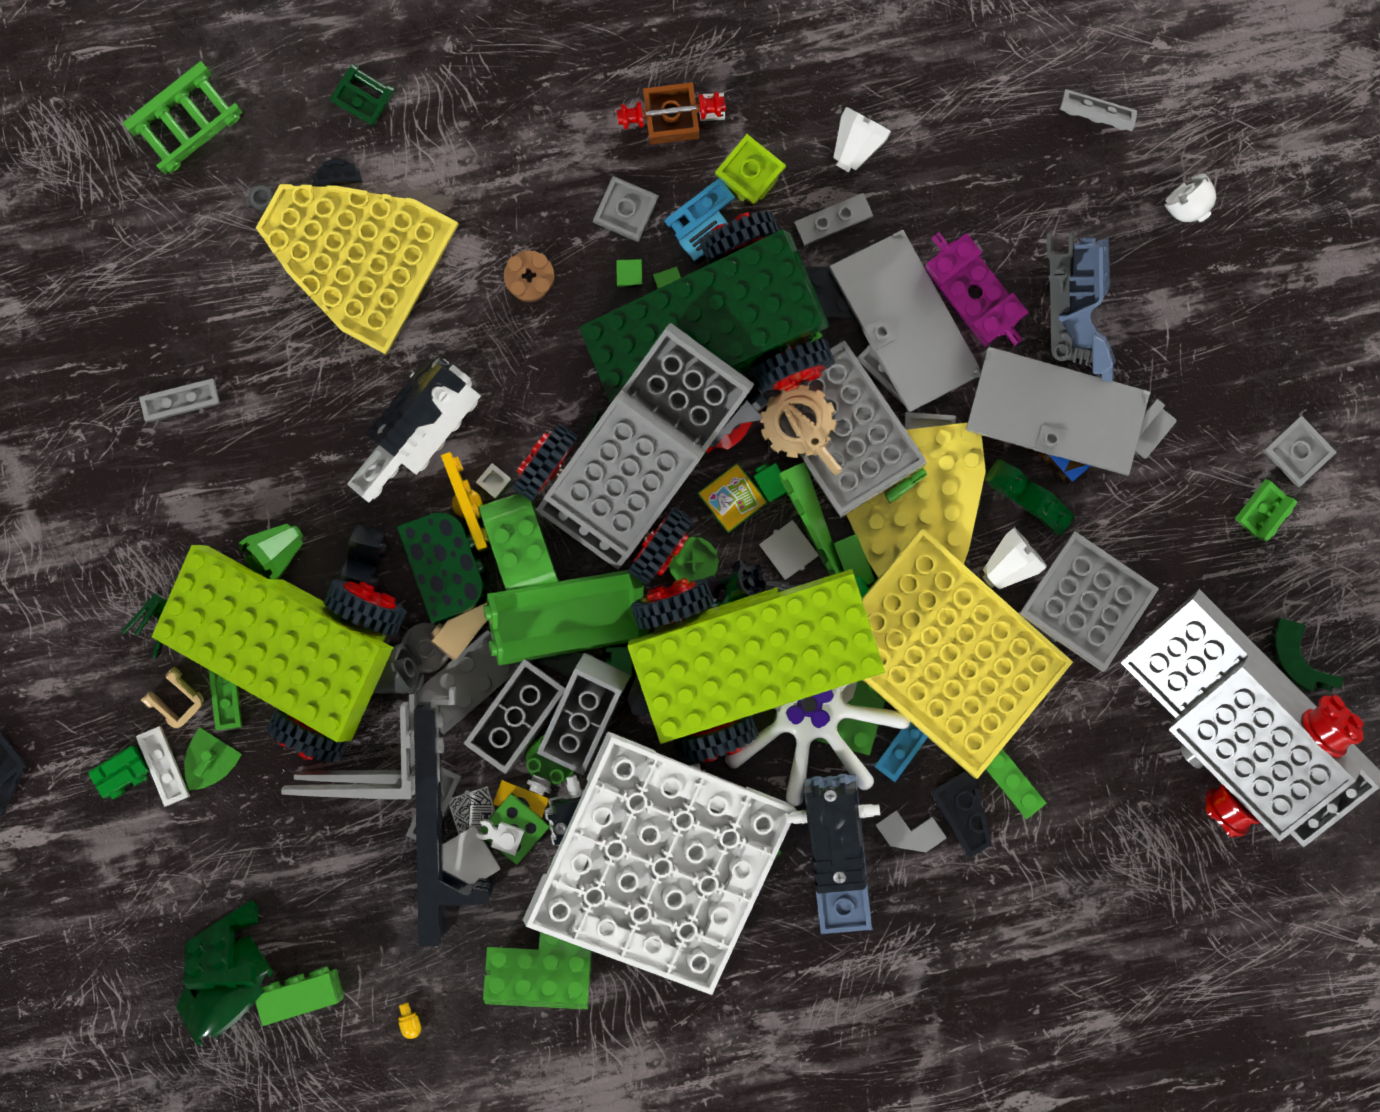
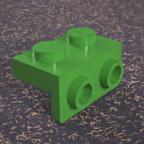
(1265, 511)

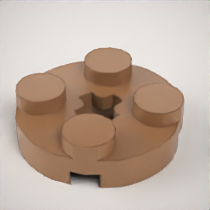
(540, 284)

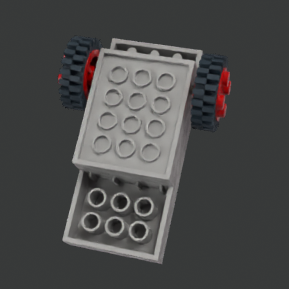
(637, 456)

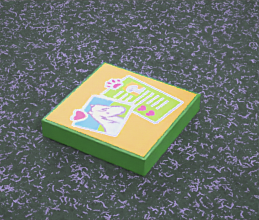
(732, 498)

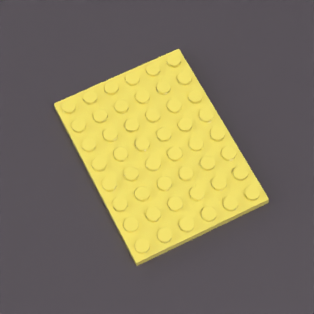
(956, 654)

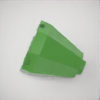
(272, 550)

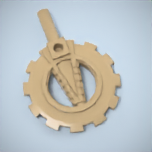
(810, 437)

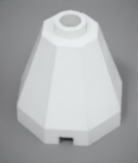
(857, 139)
(1012, 561)

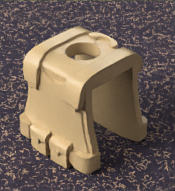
(172, 719)

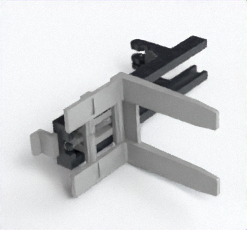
(424, 780)

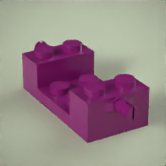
(960, 267)

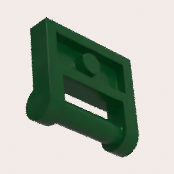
(359, 102)

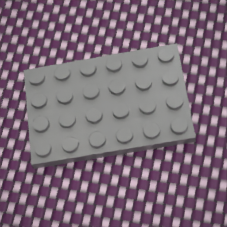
(866, 439)

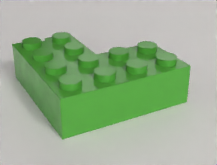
(539, 978)

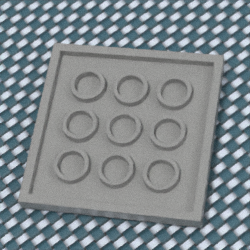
(1088, 601)

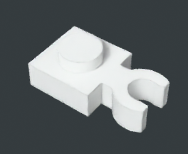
(504, 837)

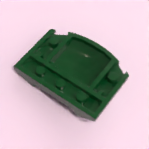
(219, 1008)

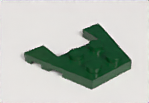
(211, 953)

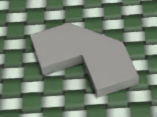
(919, 839)

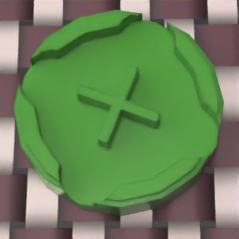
(695, 560)

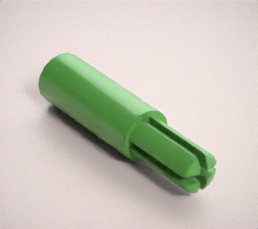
(905, 485)

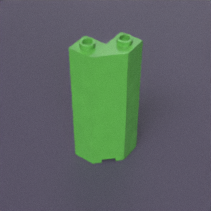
(563, 617)

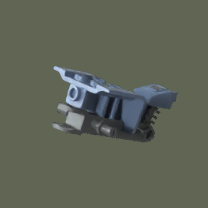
(1073, 296)

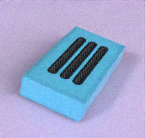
(692, 241)

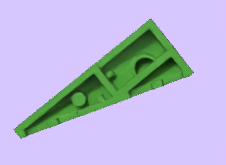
(802, 494)

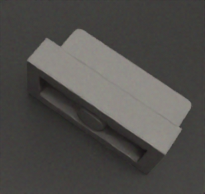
(1154, 428)

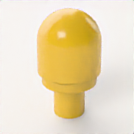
(408, 1022)

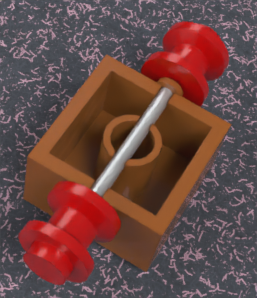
(671, 112)

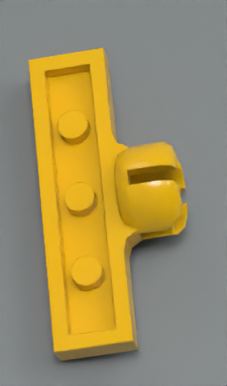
(466, 501)

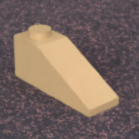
(458, 631)

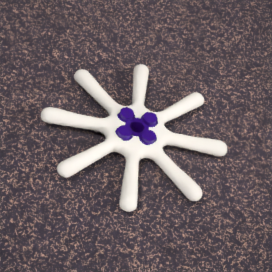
(818, 724)

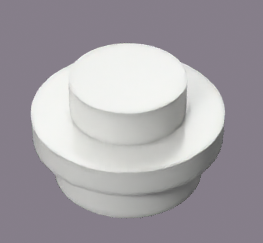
(539, 785)

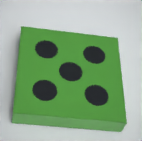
(518, 814)

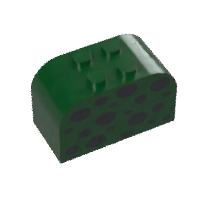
(444, 565)

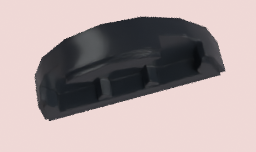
(336, 173)

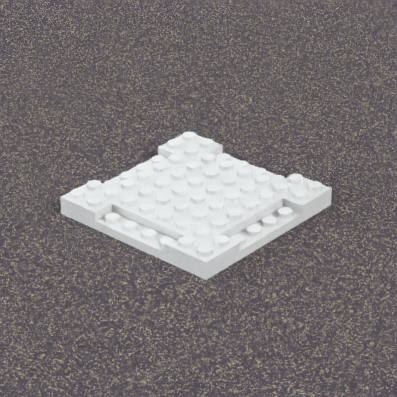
(659, 864)

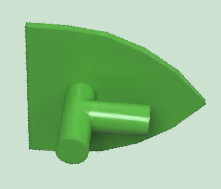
(208, 760)

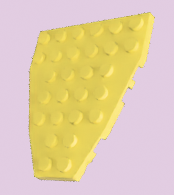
(357, 254)
(939, 503)

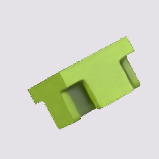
(750, 170)

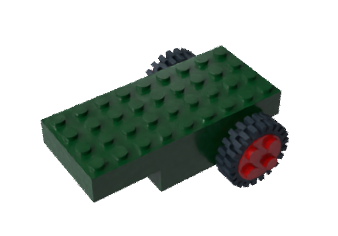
(743, 307)

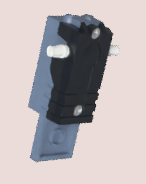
(837, 851)

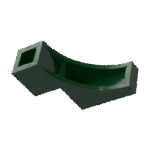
(1030, 496)

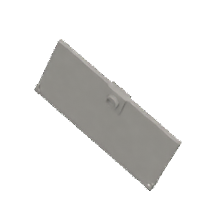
(905, 321)
(1058, 411)

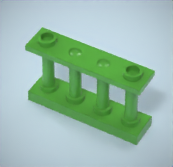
(178, 93)

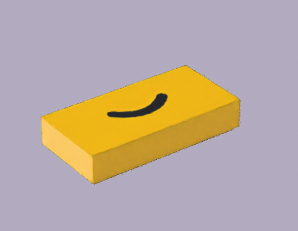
(532, 800)

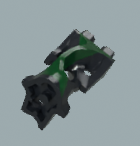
(737, 584)

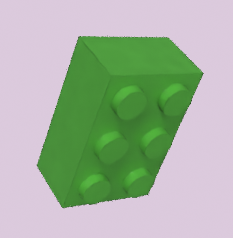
(299, 995)

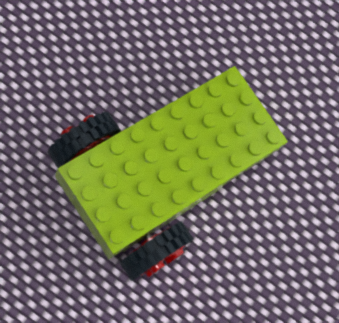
(284, 645)
(745, 657)

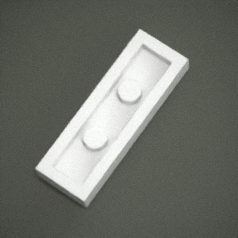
(162, 766)

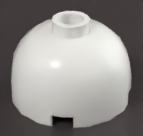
(1193, 200)

